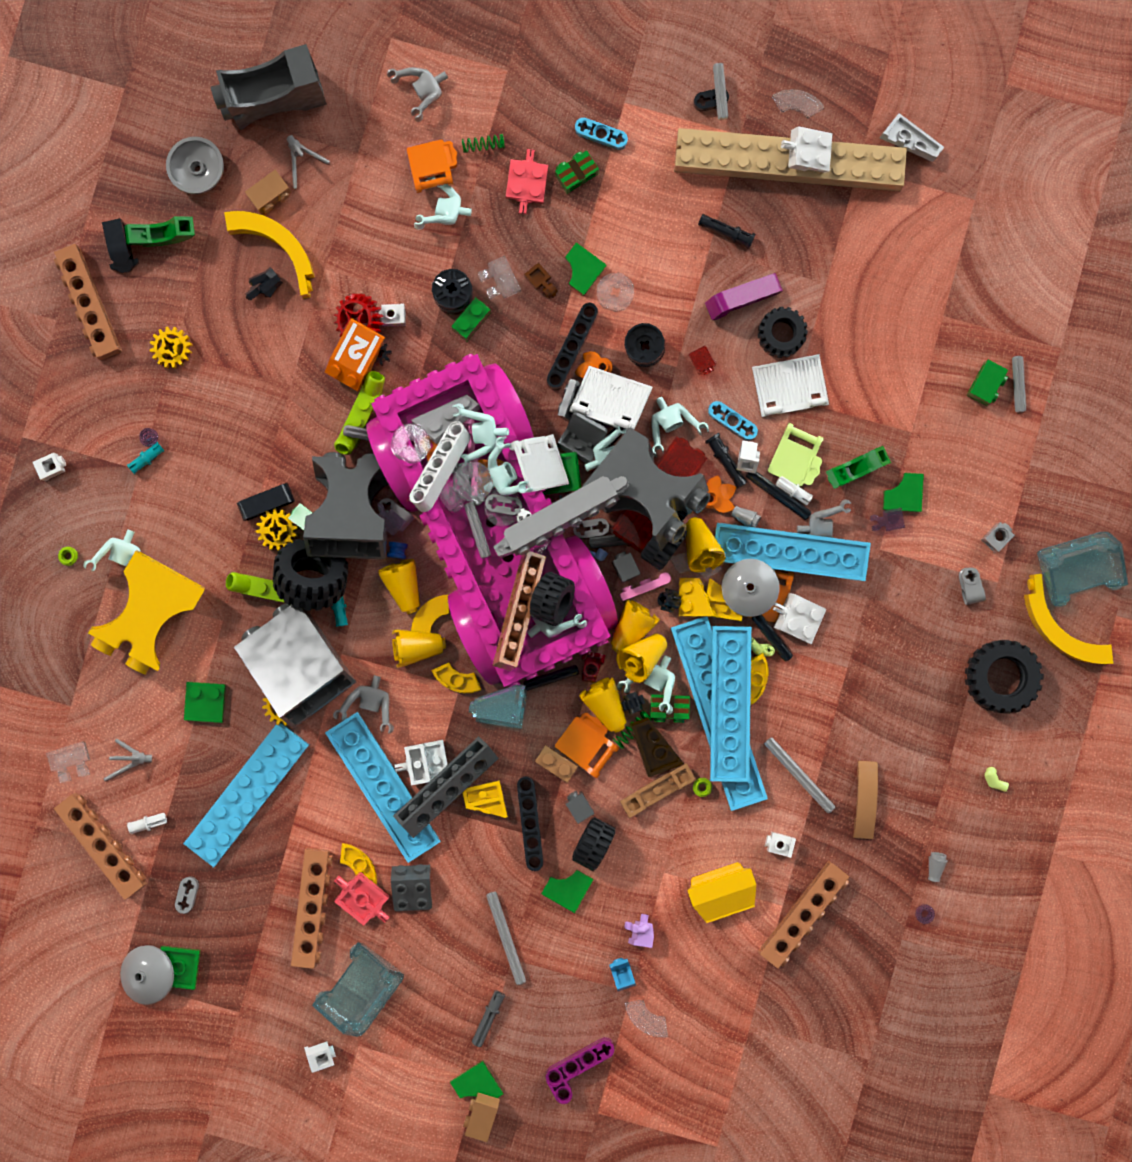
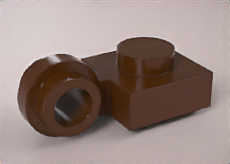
(538, 277)

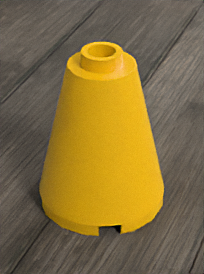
(702, 547)
(402, 584)
(632, 625)
(415, 646)
(641, 657)
(605, 704)

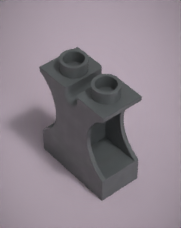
(269, 88)
(652, 490)
(345, 521)

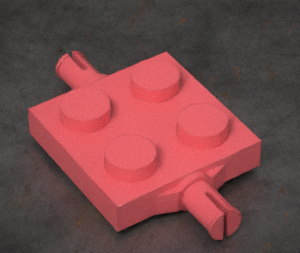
(526, 181)
(361, 898)

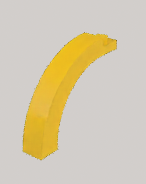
(251, 223)
(1054, 634)

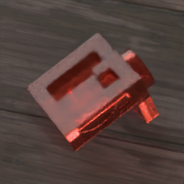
(702, 360)

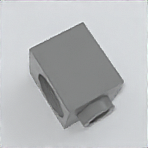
(990, 540)

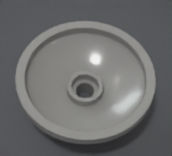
(192, 153)
(760, 598)
(155, 971)

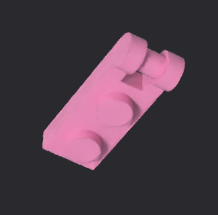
(645, 586)

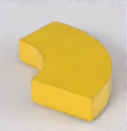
(429, 613)
(759, 677)
(456, 681)
(358, 861)

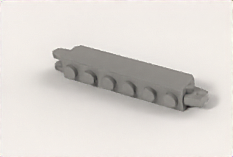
(561, 515)

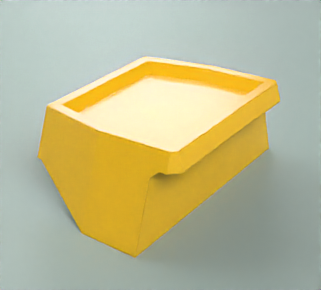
(723, 892)

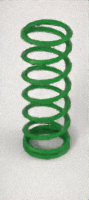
(485, 146)
(643, 714)

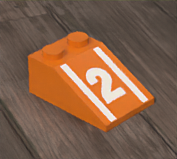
(354, 355)

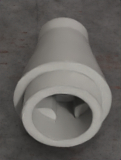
(746, 517)
(937, 864)

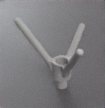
(296, 150)
(136, 758)

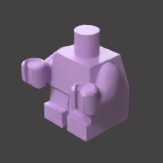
(641, 932)

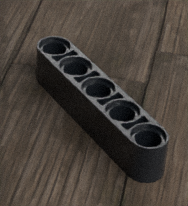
(574, 337)
(530, 832)

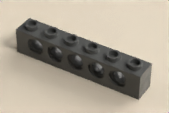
(445, 787)

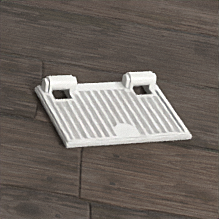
(790, 385)
(611, 398)
(539, 463)

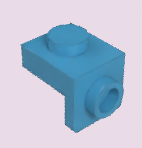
(622, 974)

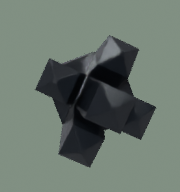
(263, 283)

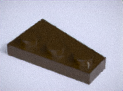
(653, 748)

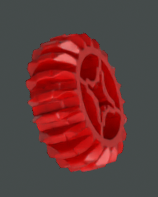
(368, 315)

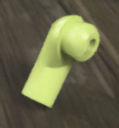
(766, 649)
(993, 781)

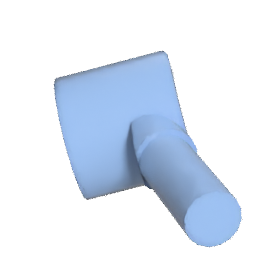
(600, 554)

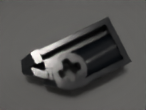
(117, 247)

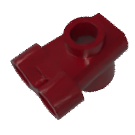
(592, 662)

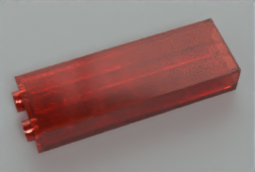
(679, 461)

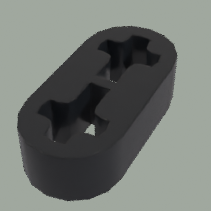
(707, 95)

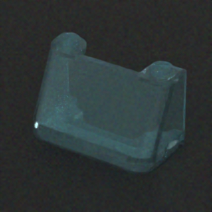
(1082, 565)
(501, 707)
(359, 992)

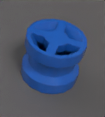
(397, 550)

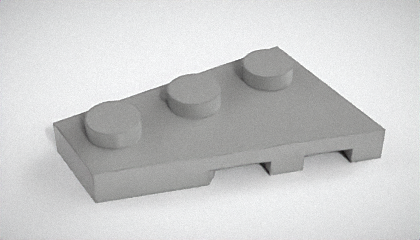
(907, 135)
(437, 420)

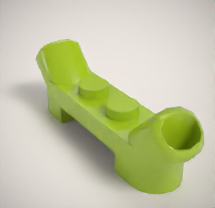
(361, 411)
(251, 586)

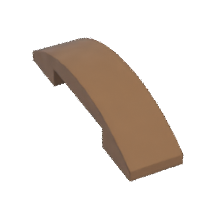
(657, 790)
(866, 799)

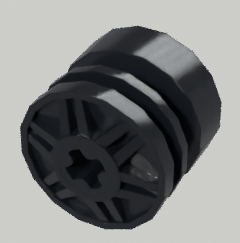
(459, 299)
(644, 334)

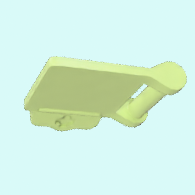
(796, 461)

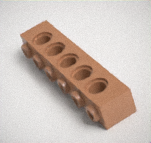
(64, 259)
(518, 611)
(66, 811)
(804, 903)
(300, 956)

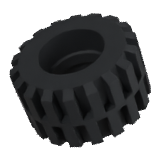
(782, 316)
(657, 557)
(552, 598)
(593, 844)

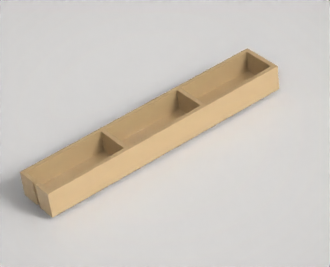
(765, 159)

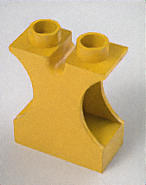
(153, 598)

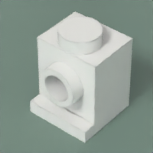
(399, 317)
(748, 457)
(43, 466)
(788, 844)
(320, 1056)

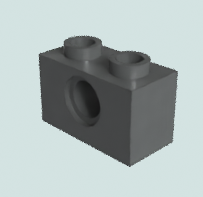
(625, 567)
(579, 806)

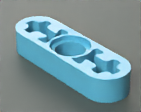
(604, 141)
(718, 416)

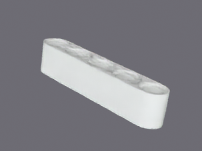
(440, 466)

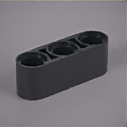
(265, 501)

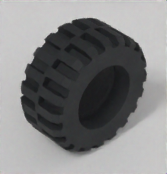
(303, 591)
(1029, 676)

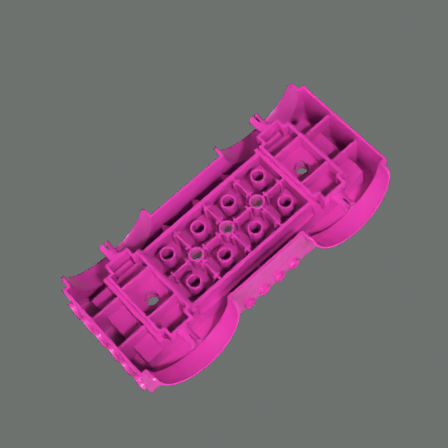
(487, 583)

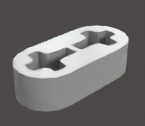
(505, 500)
(592, 533)
(191, 896)

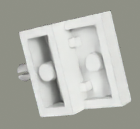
(809, 149)
(799, 617)
(424, 761)

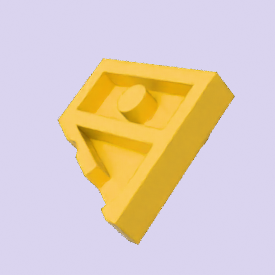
(694, 598)
(718, 603)
(486, 798)

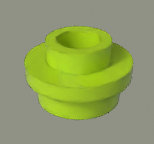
(62, 556)
(707, 791)

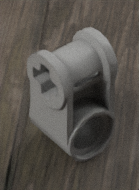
(398, 510)
(971, 588)

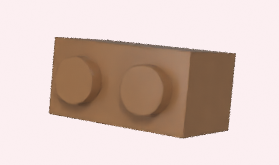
(268, 192)
(556, 763)
(483, 1113)

